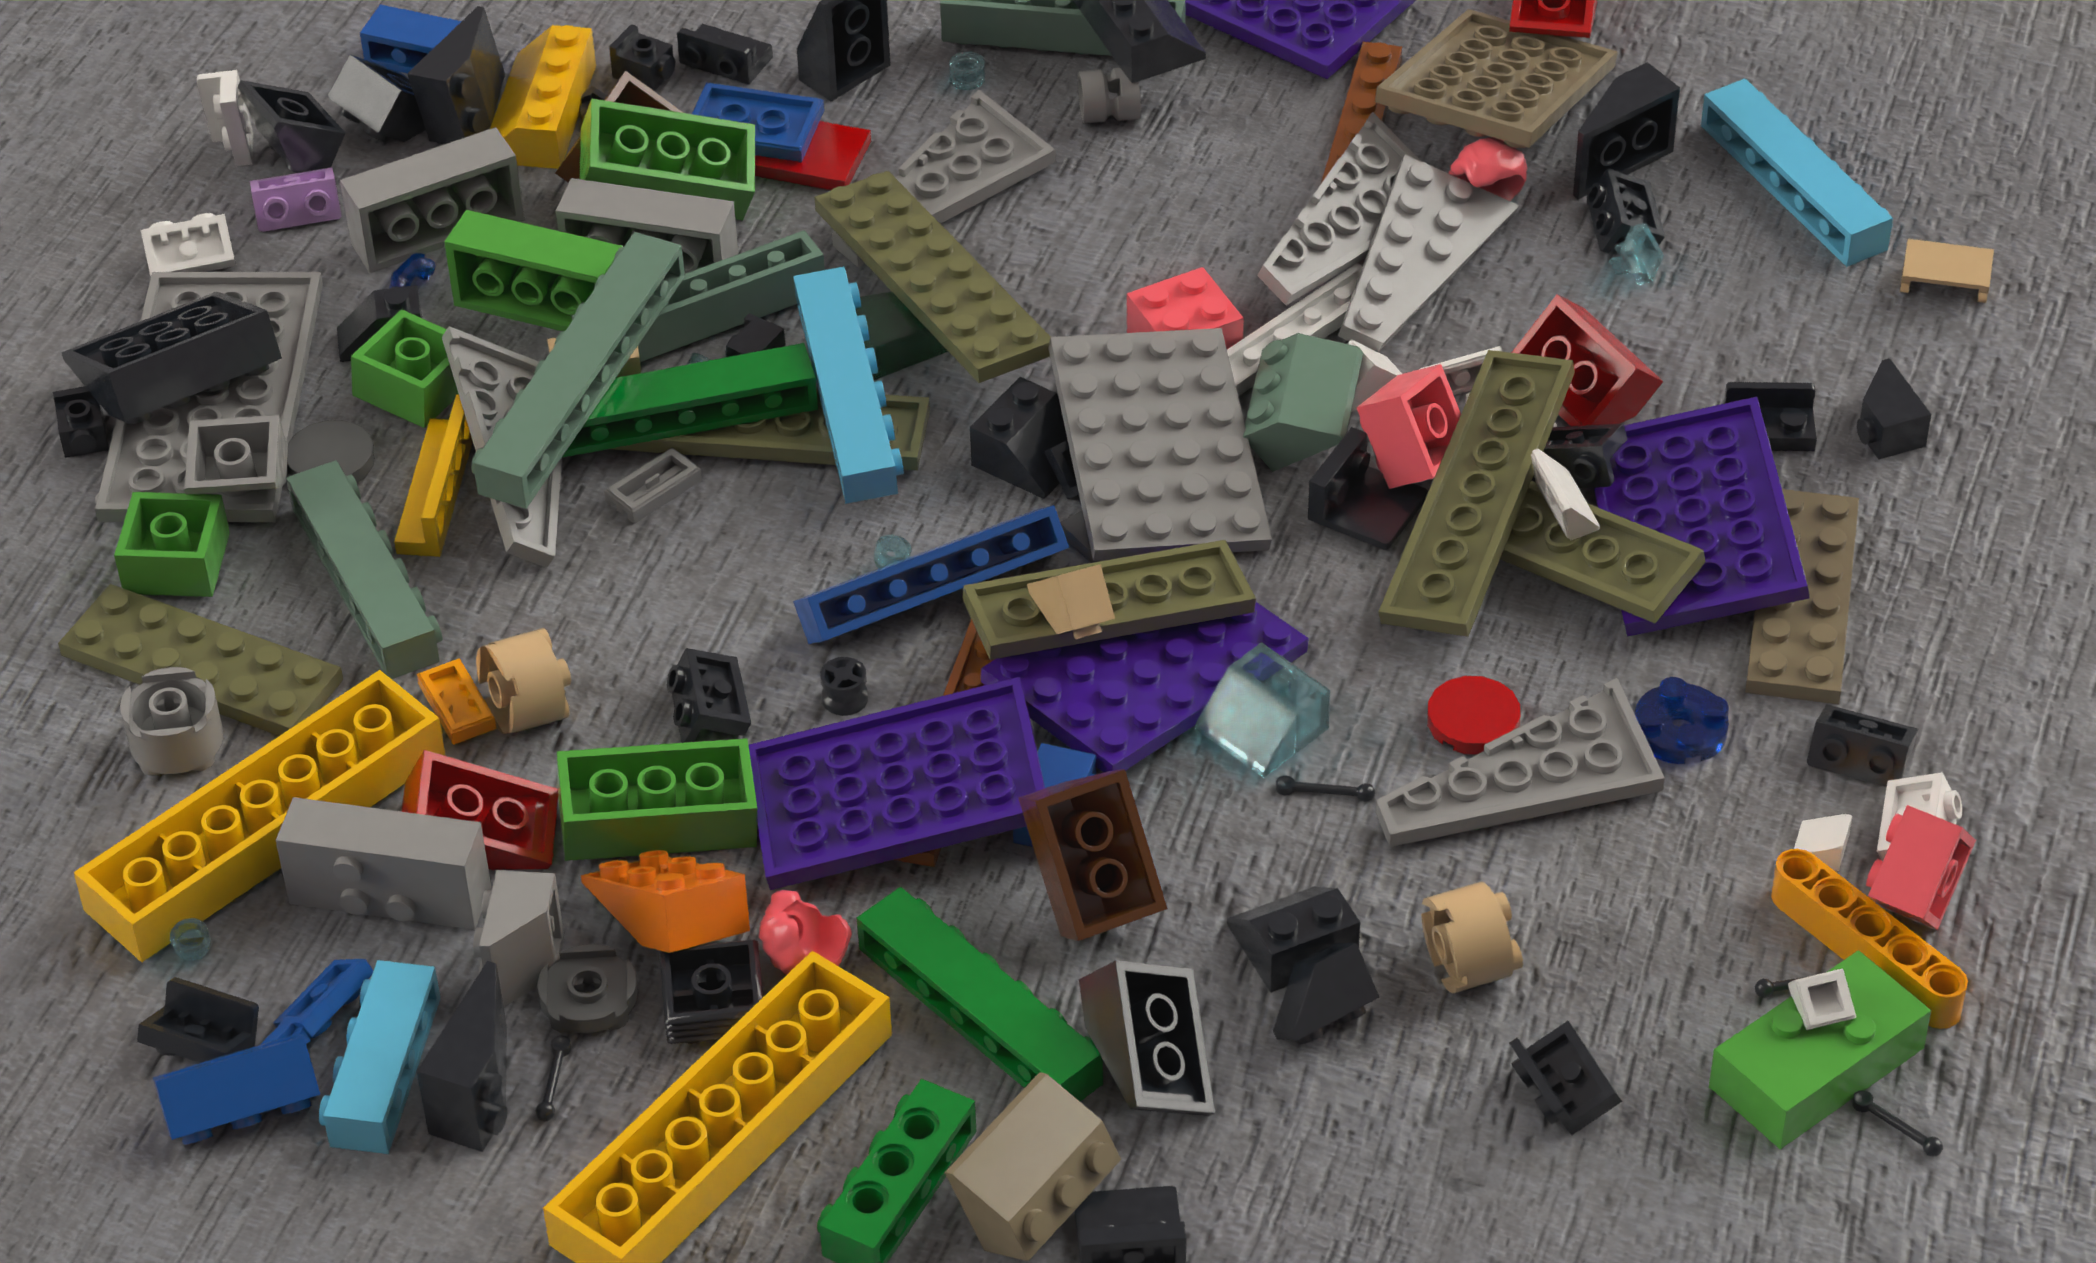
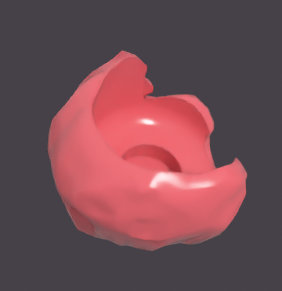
(1492, 167)
(797, 928)

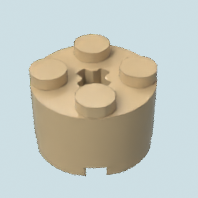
(524, 681)
(1470, 936)

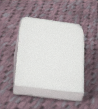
(1825, 838)
(1823, 999)

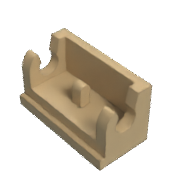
(1947, 266)

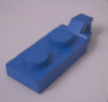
(322, 999)

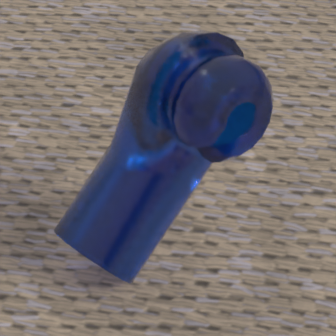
(413, 267)

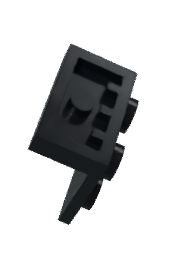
(1356, 497)
(1131, 1226)

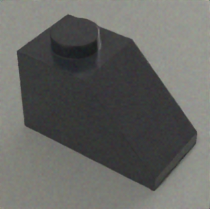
(373, 315)
(1892, 414)

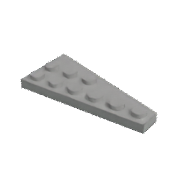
(968, 162)
(1340, 217)
(1419, 245)
(487, 387)
(1540, 769)

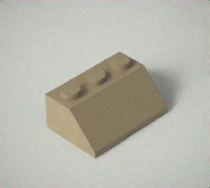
(1031, 1168)

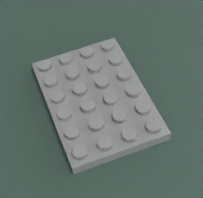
(1158, 442)

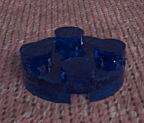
(1686, 702)

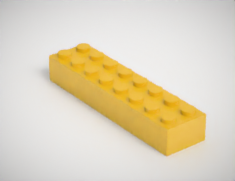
(227, 831)
(720, 1118)

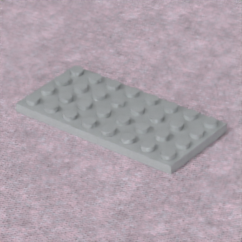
(154, 451)

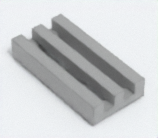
(657, 488)

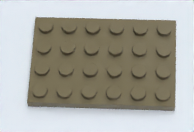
(1495, 79)

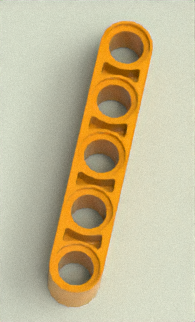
(1853, 922)

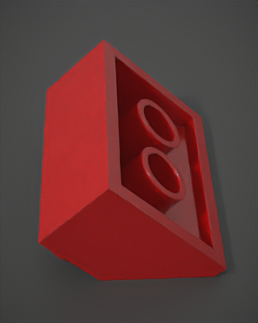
(1608, 378)

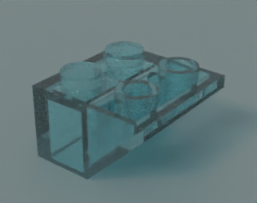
(1265, 710)

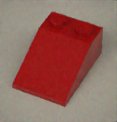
(1553, 17)
(513, 811)

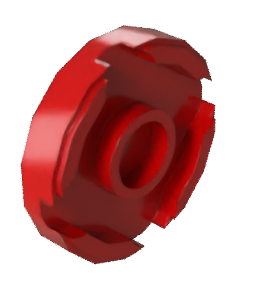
(1472, 713)

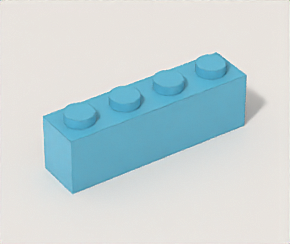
(380, 1057)

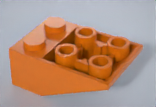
(672, 900)

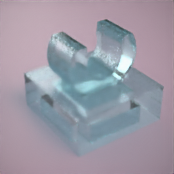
(1638, 255)

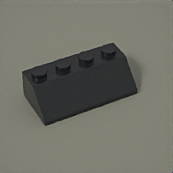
(1142, 35)

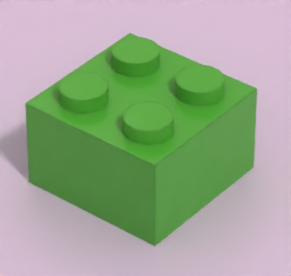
(405, 369)
(172, 544)

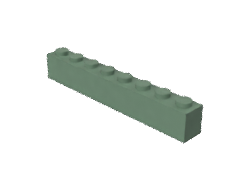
(578, 370)

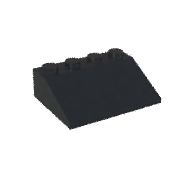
(175, 356)

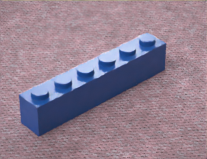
(930, 574)

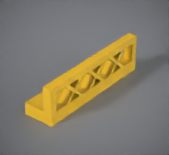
(435, 485)

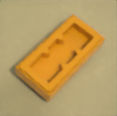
(456, 701)

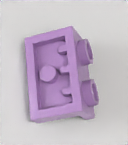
(295, 199)

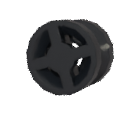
(844, 686)

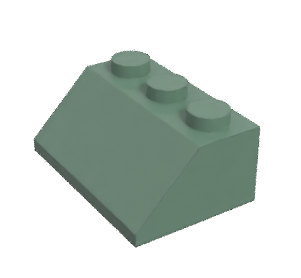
(1301, 398)

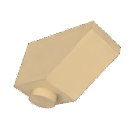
(1074, 601)

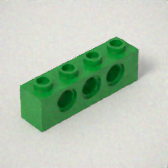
(897, 1176)

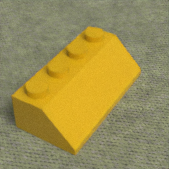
(546, 95)

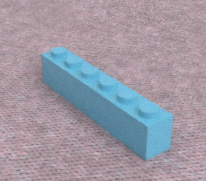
(1796, 172)
(846, 385)

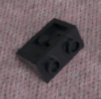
(723, 53)
(1618, 204)
(1785, 411)
(1586, 452)
(708, 694)
(1860, 745)

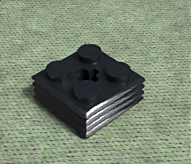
(709, 989)

